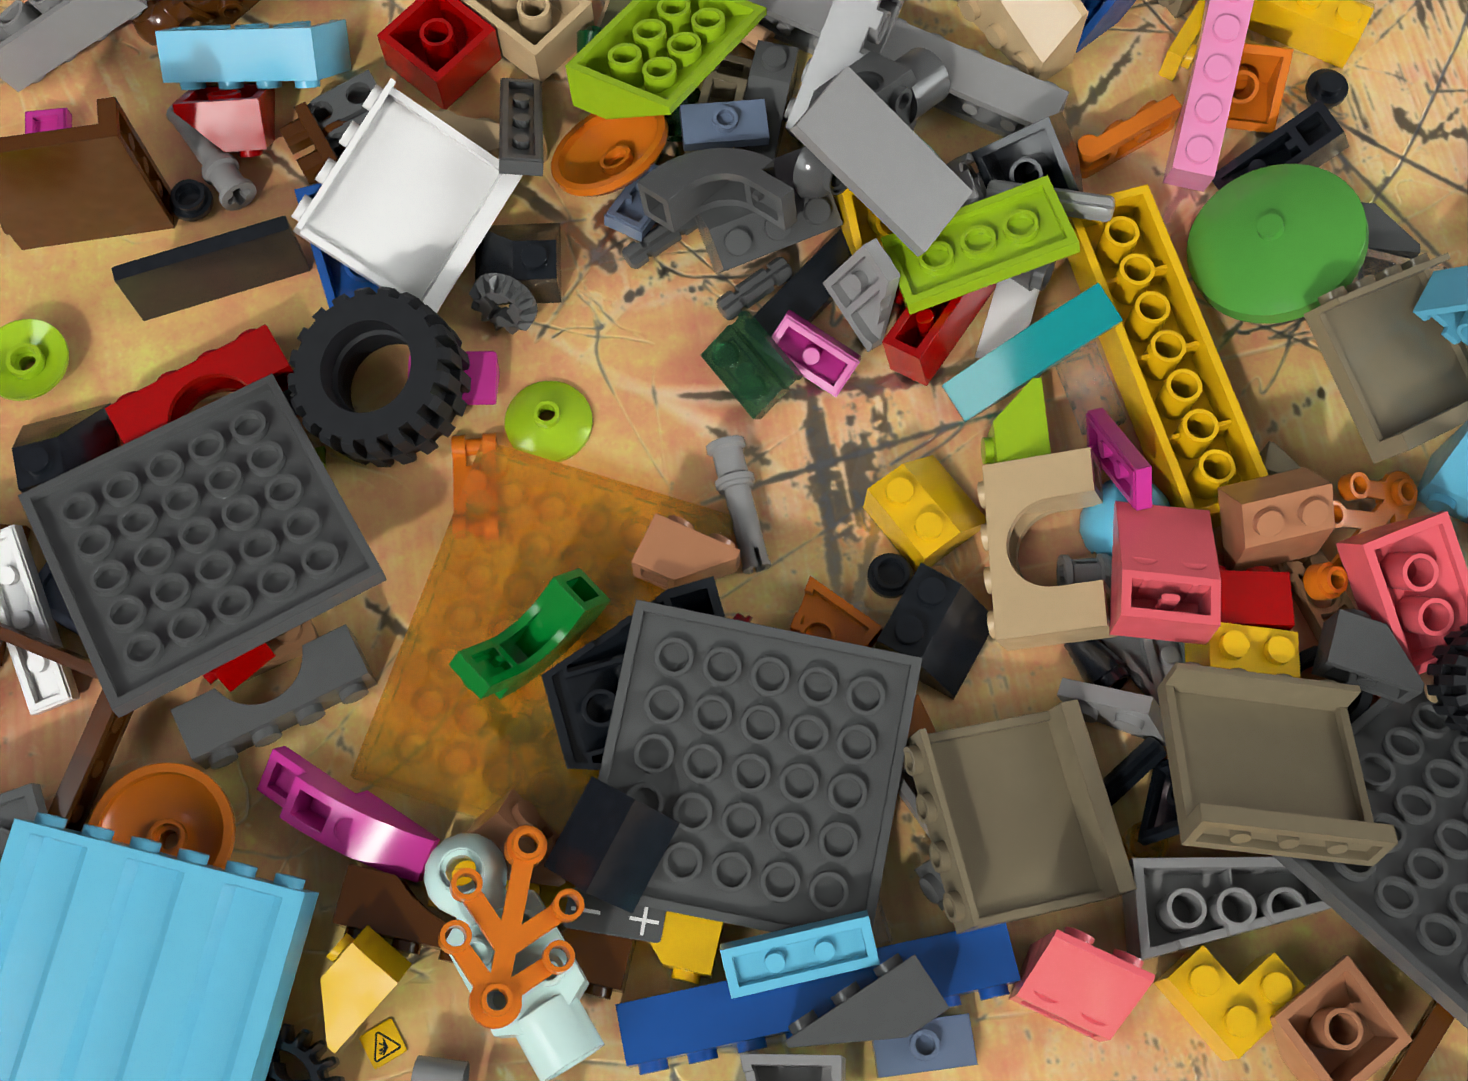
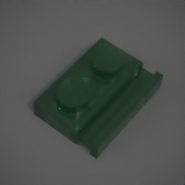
(751, 365)

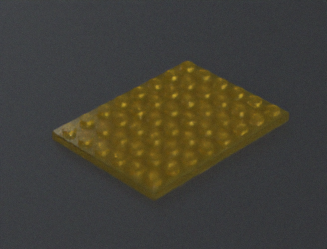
(505, 542)

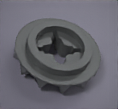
(500, 289)

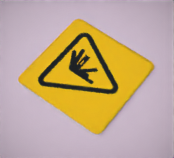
(383, 1044)

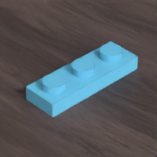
(799, 954)

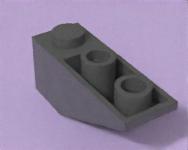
(885, 1009)

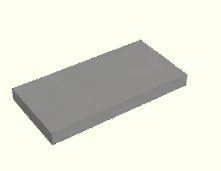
(881, 161)

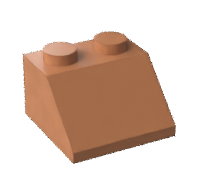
(1275, 518)
(1337, 1028)

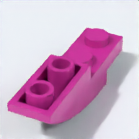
(345, 820)

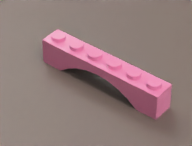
(1209, 95)

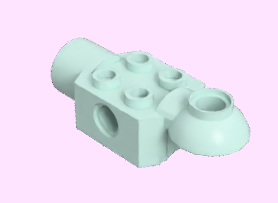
(552, 1020)

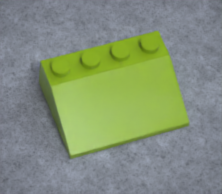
(656, 54)

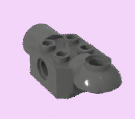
(906, 85)

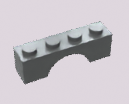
(329, 674)

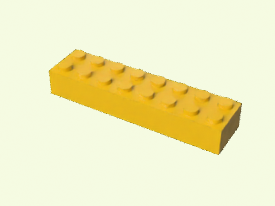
(1165, 356)

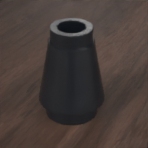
(1098, 664)

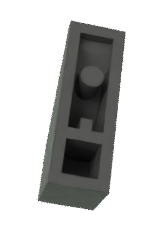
(772, 79)

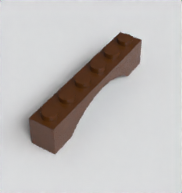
(397, 914)

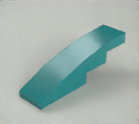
(1032, 352)

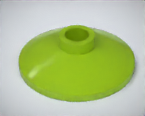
(29, 342)
(550, 439)

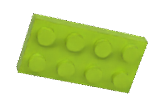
(985, 245)

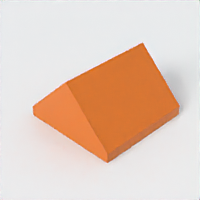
(1259, 87)

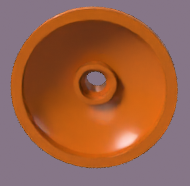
(607, 153)
(167, 801)

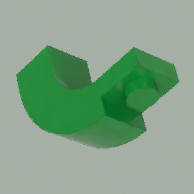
(533, 641)

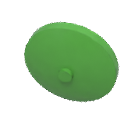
(1277, 242)

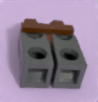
(325, 122)

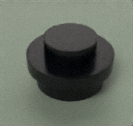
(1328, 86)
(191, 200)
(889, 575)

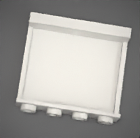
(405, 199)

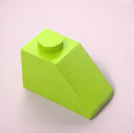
(1019, 429)

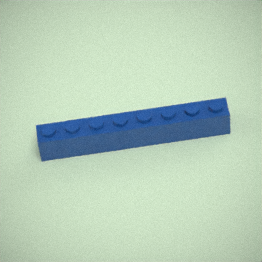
(707, 1018)

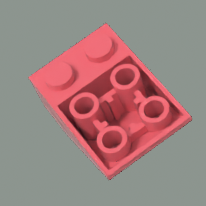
(1164, 574)
(1080, 983)

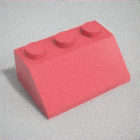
(1411, 581)

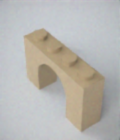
(1014, 499)

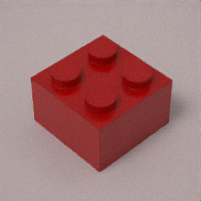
(440, 48)

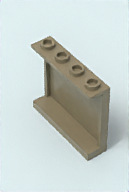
(1390, 364)
(1268, 765)
(1017, 817)

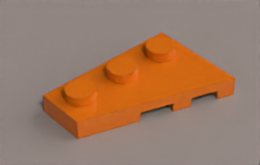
(833, 618)

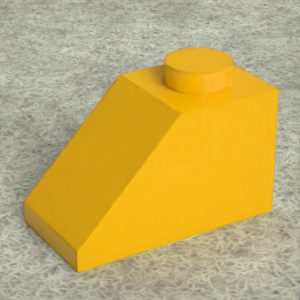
(688, 946)
(357, 982)

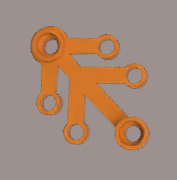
(1395, 499)
(508, 934)

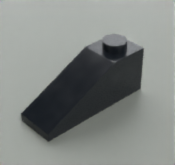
(1306, 139)

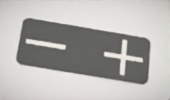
(607, 919)

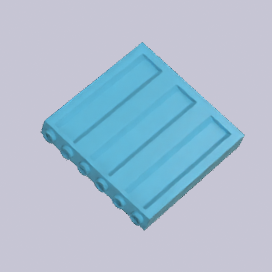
(140, 959)

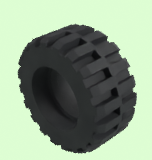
(337, 347)

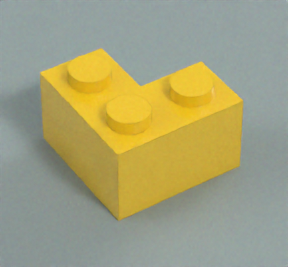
(1225, 1010)

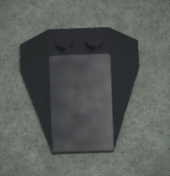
(586, 683)

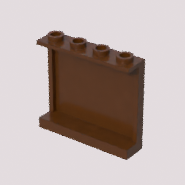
(81, 183)

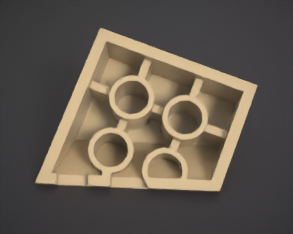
(1032, 34)

